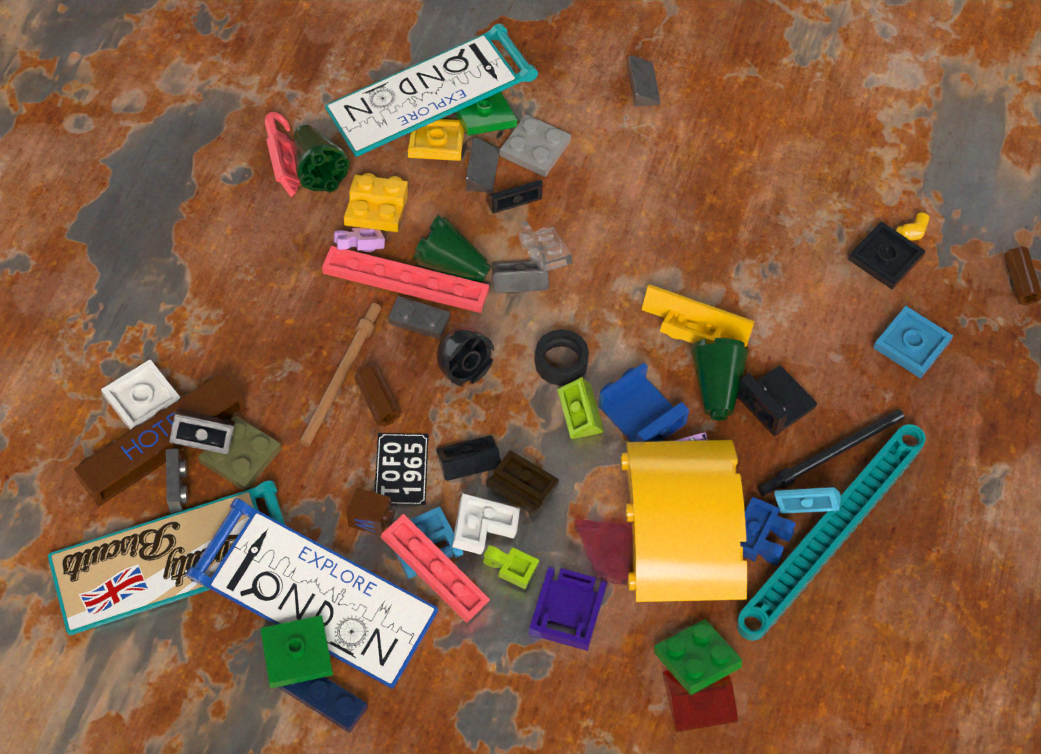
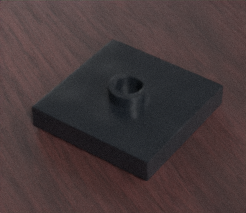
(886, 255)

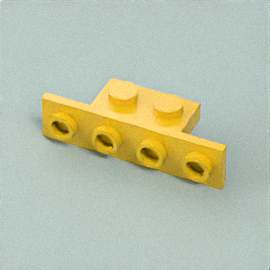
(694, 320)

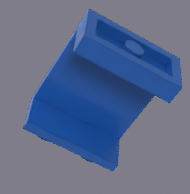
(640, 408)

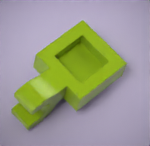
(515, 567)

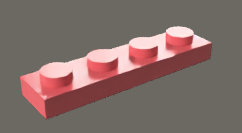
(435, 568)

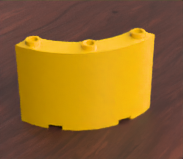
(685, 521)

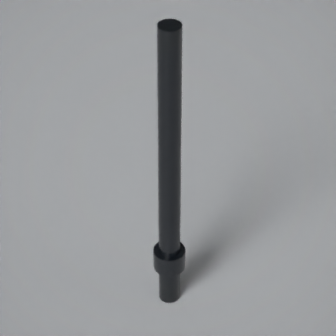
(787, 476)

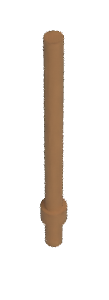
(363, 330)

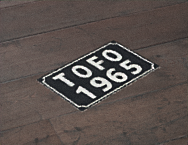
(402, 467)

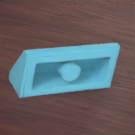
(808, 500)

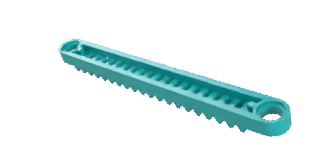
(830, 533)

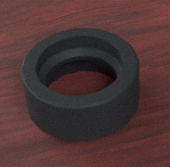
(566, 339)

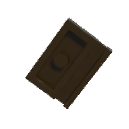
(522, 482)

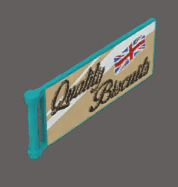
(145, 562)

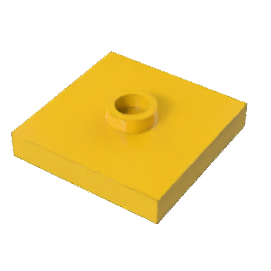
(437, 141)

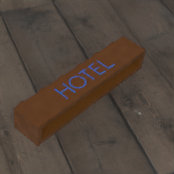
(146, 444)

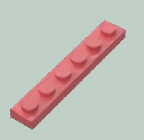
(406, 279)

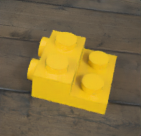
(376, 202)

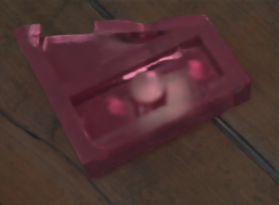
(607, 549)

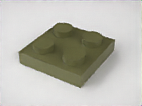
(247, 455)

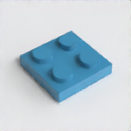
(913, 342)

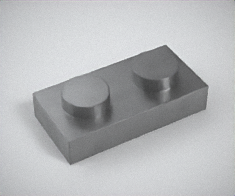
(419, 317)
(175, 470)

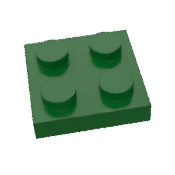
(698, 656)

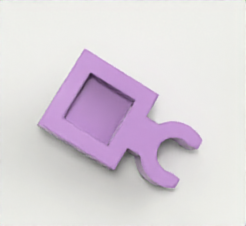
(361, 238)

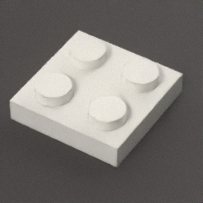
(140, 394)

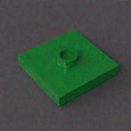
(487, 115)
(296, 651)

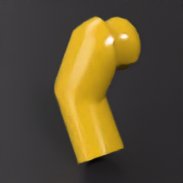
(915, 230)

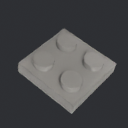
(535, 145)

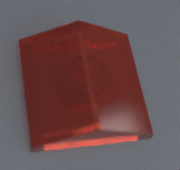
(703, 709)

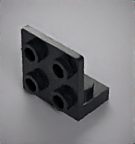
(775, 399)

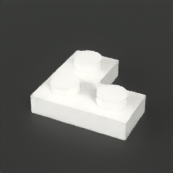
(480, 516)

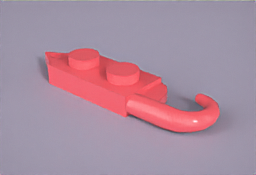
(282, 153)

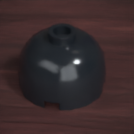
(464, 355)

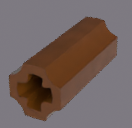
(1023, 275)
(377, 396)

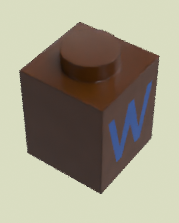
(370, 511)

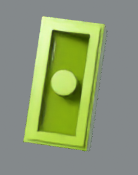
(580, 409)

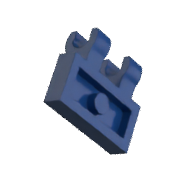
(759, 521)

